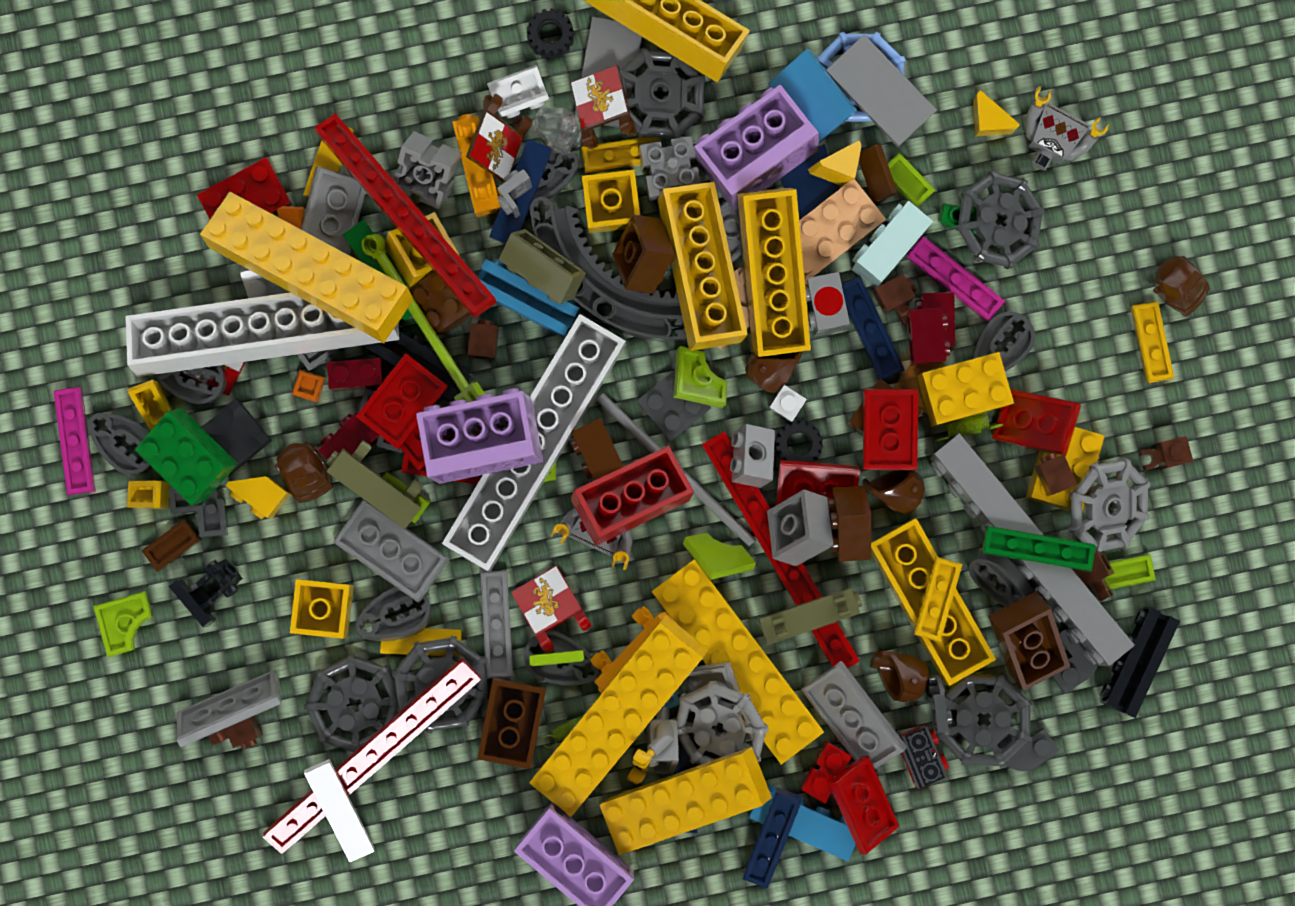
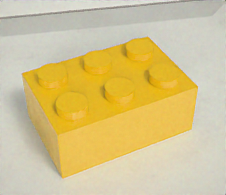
(965, 389)
(1082, 452)

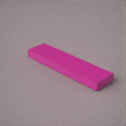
(955, 279)
(74, 441)

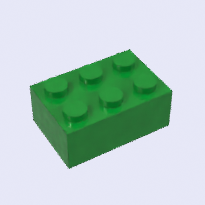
(186, 456)

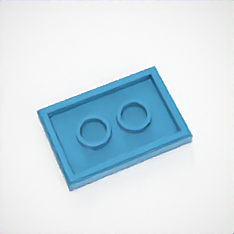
(815, 93)

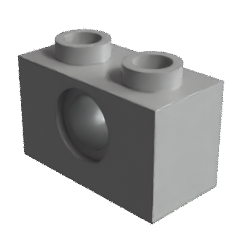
(760, 443)

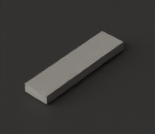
(496, 624)

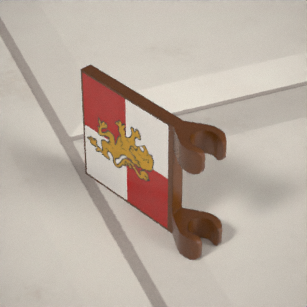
(599, 101)
(496, 142)

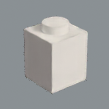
(787, 403)

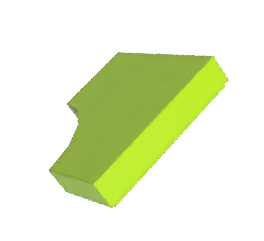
(696, 381)
(718, 558)
(121, 620)

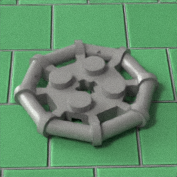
(1129, 504)
(711, 715)

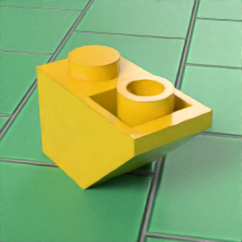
(261, 493)

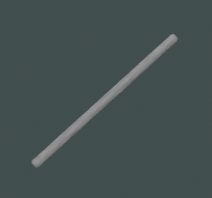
(699, 492)

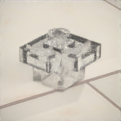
(558, 129)

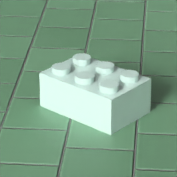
(890, 243)

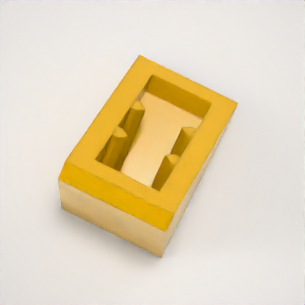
(991, 118)
(840, 166)
(150, 401)
(148, 494)

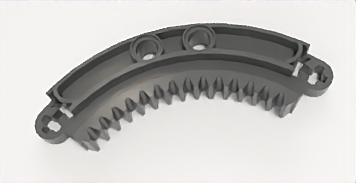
(631, 311)

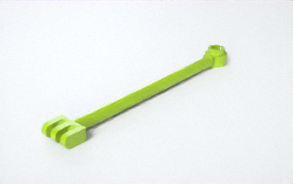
(374, 246)

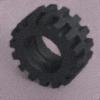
(546, 18)
(798, 427)

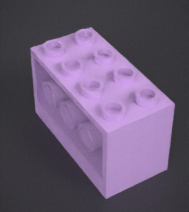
(757, 146)
(490, 450)
(574, 860)

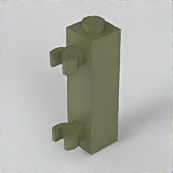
(373, 487)
(810, 615)

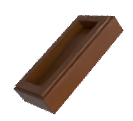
(877, 173)
(171, 545)

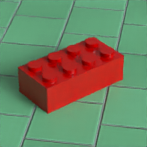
(632, 495)

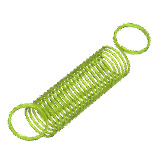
(970, 427)
(561, 726)

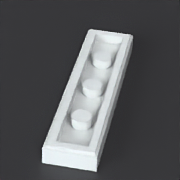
(339, 810)

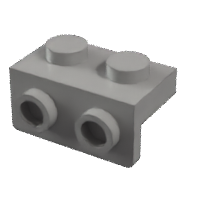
(515, 185)

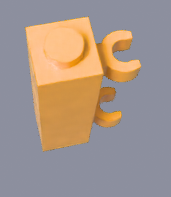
(479, 181)
(611, 669)

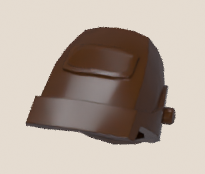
(1180, 285)
(771, 371)
(303, 472)
(898, 490)
(901, 675)

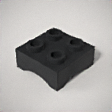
(237, 433)

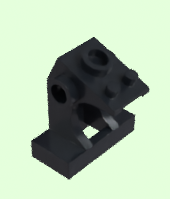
(197, 598)

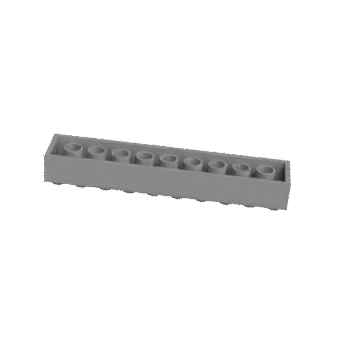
(1056, 585)

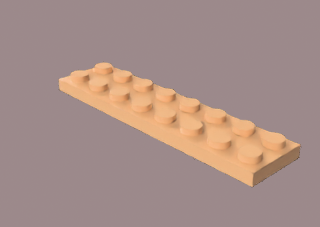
(828, 233)

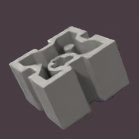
(668, 166)
(426, 169)

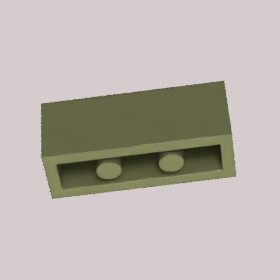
(542, 266)

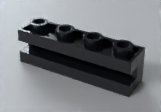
(394, 351)
(1140, 664)

